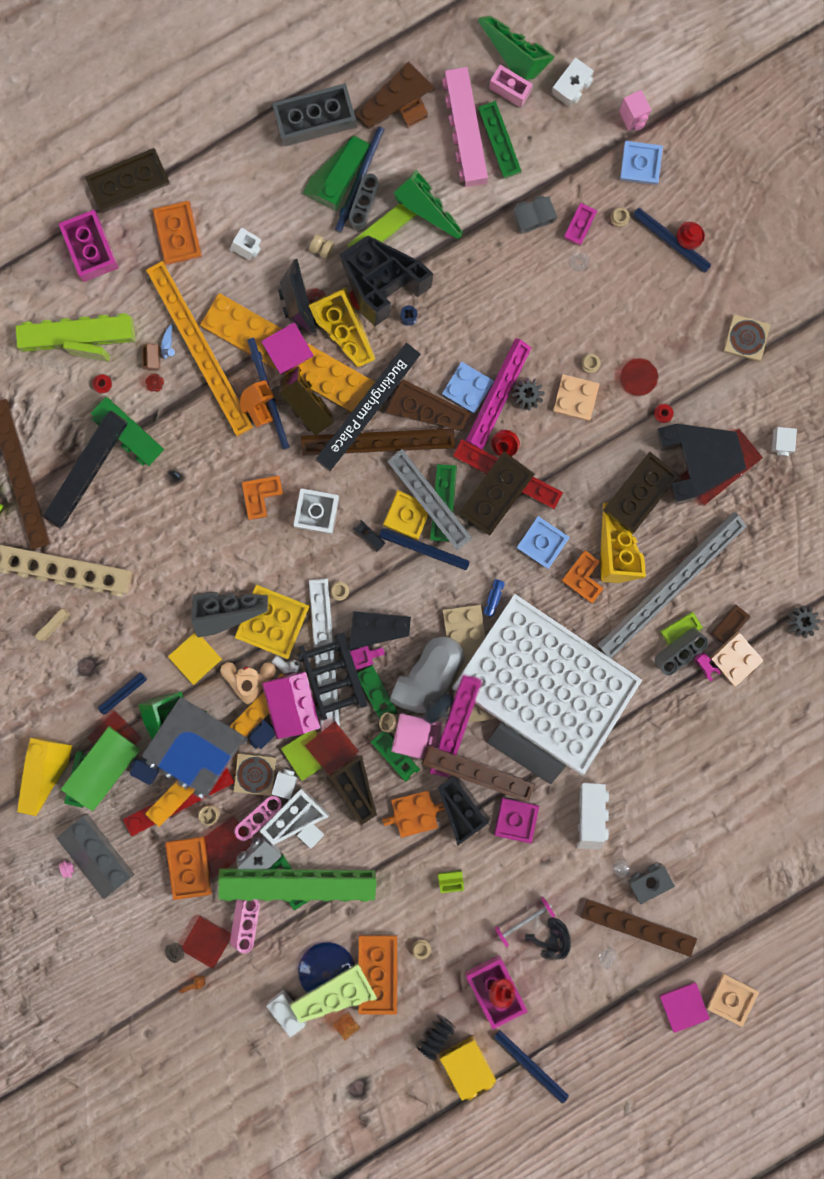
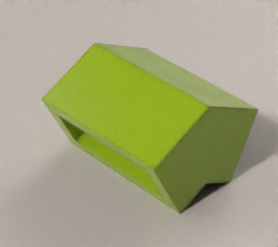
(451, 881)

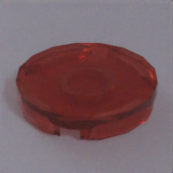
(639, 377)

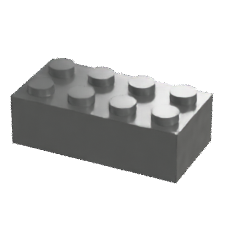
(314, 115)

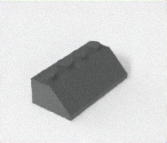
(525, 752)
(95, 856)

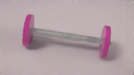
(502, 935)

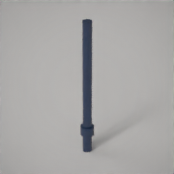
(344, 212)
(257, 358)

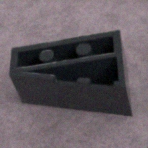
(377, 628)
(462, 808)

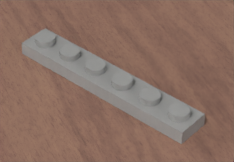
(430, 499)

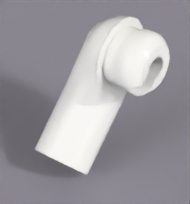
(286, 667)

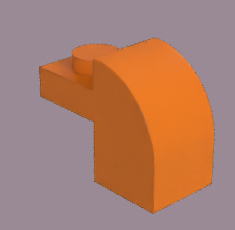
(254, 400)

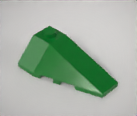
(417, 197)
(157, 710)

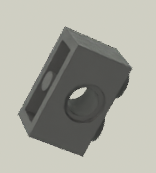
(662, 883)

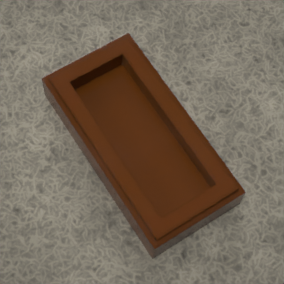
(730, 624)

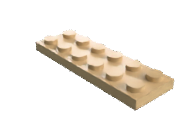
(467, 629)

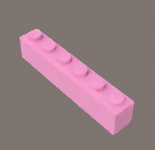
(466, 127)

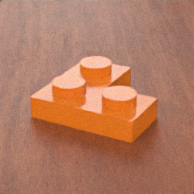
(256, 492)
(579, 580)

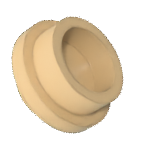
(620, 217)
(590, 363)
(339, 591)
(421, 949)

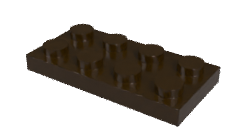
(127, 180)
(641, 492)
(497, 493)

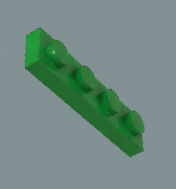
(499, 140)
(445, 487)

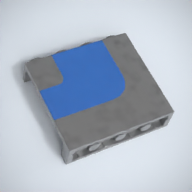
(193, 747)

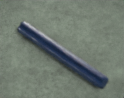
(668, 237)
(424, 549)
(531, 1066)

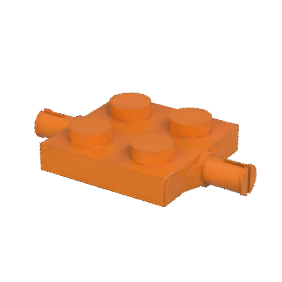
(414, 814)

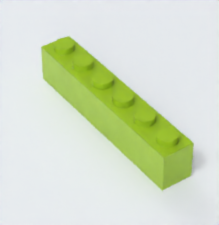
(98, 331)

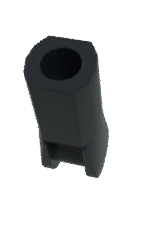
(371, 538)

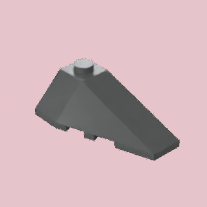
(218, 613)

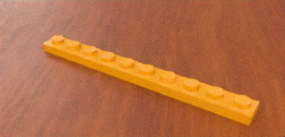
(199, 348)
(177, 794)

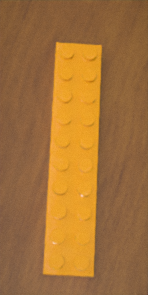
(327, 375)

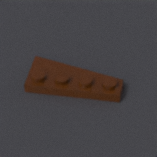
(398, 91)
(422, 406)

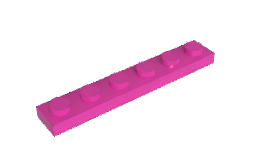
(498, 393)
(458, 717)

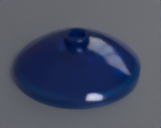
(322, 958)

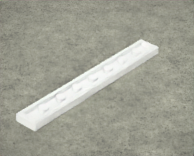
(323, 635)

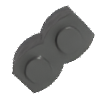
(535, 214)

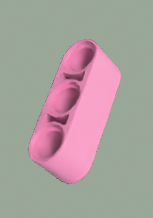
(267, 815)
(248, 931)

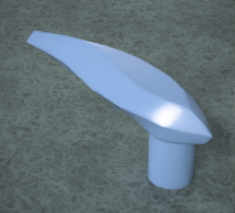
(167, 343)

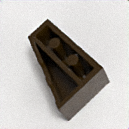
(305, 402)
(354, 789)

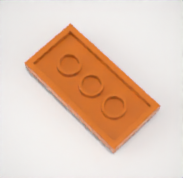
(379, 965)

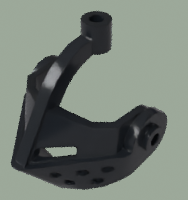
(557, 930)

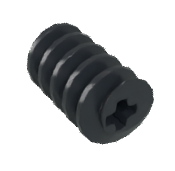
(436, 1038)

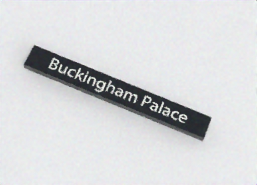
(367, 407)

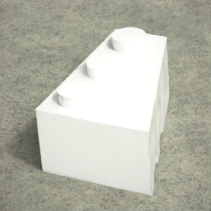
(295, 816)
(593, 816)

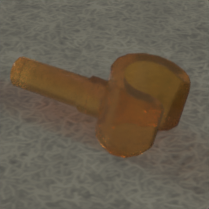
(199, 982)

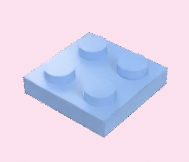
(641, 162)
(467, 388)
(543, 542)

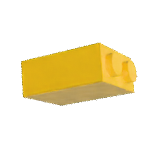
(468, 1068)

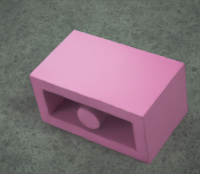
(510, 86)
(635, 111)

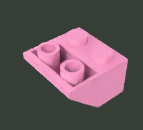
(415, 735)

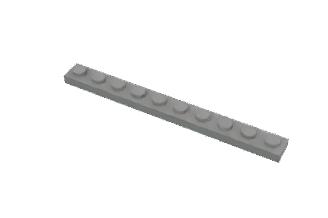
(672, 585)

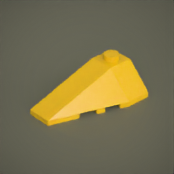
(343, 324)
(619, 553)
(41, 772)

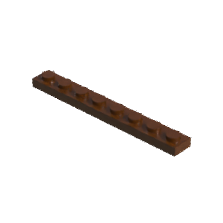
(385, 441)
(21, 479)

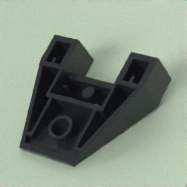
(379, 271)
(709, 456)

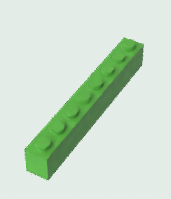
(296, 884)

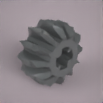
(534, 392)
(809, 618)

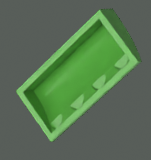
(100, 769)

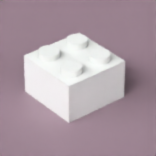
(316, 511)

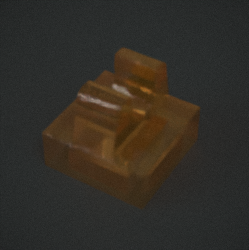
(346, 1025)

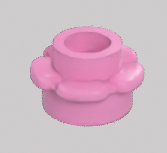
(66, 869)

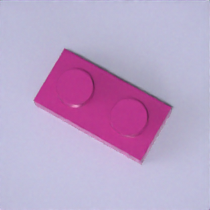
(580, 224)

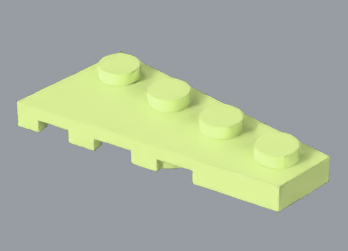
(342, 991)

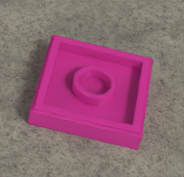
(287, 348)
(516, 820)
(684, 1007)

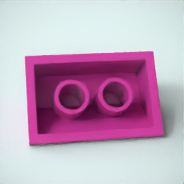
(291, 705)

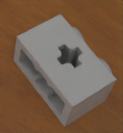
(259, 847)

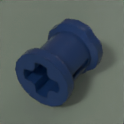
(408, 309)

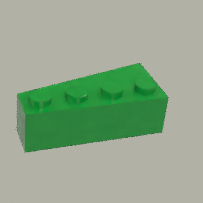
(133, 436)

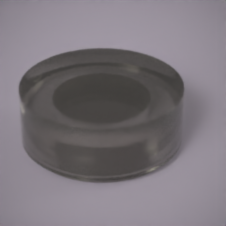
(174, 952)

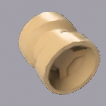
(321, 246)
(389, 722)
(209, 814)

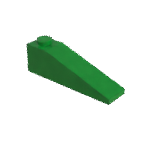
(520, 56)
(335, 176)

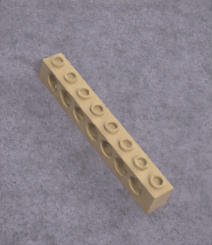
(121, 577)

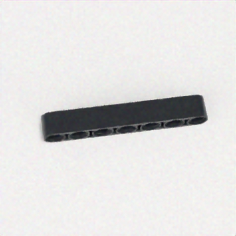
(85, 469)

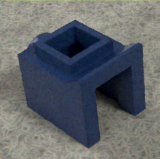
(261, 734)
(143, 771)

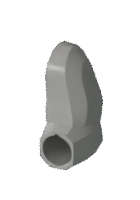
(430, 675)

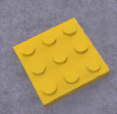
(278, 627)

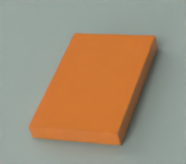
(177, 232)
(188, 868)

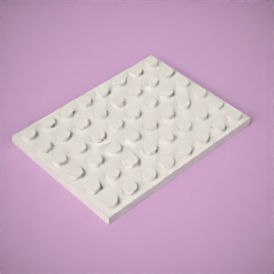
(550, 684)

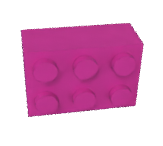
(88, 245)
(481, 979)

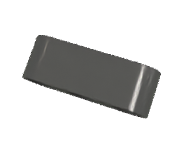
(363, 193)
(690, 650)

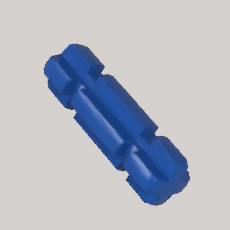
(494, 598)

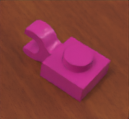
(363, 656)
(702, 662)

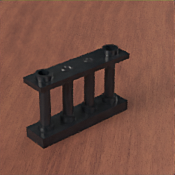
(345, 662)

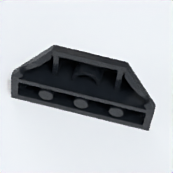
(296, 299)

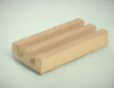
(52, 625)

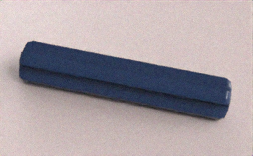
(122, 693)

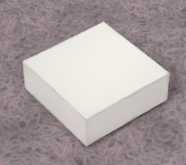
(311, 835)

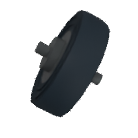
(438, 709)

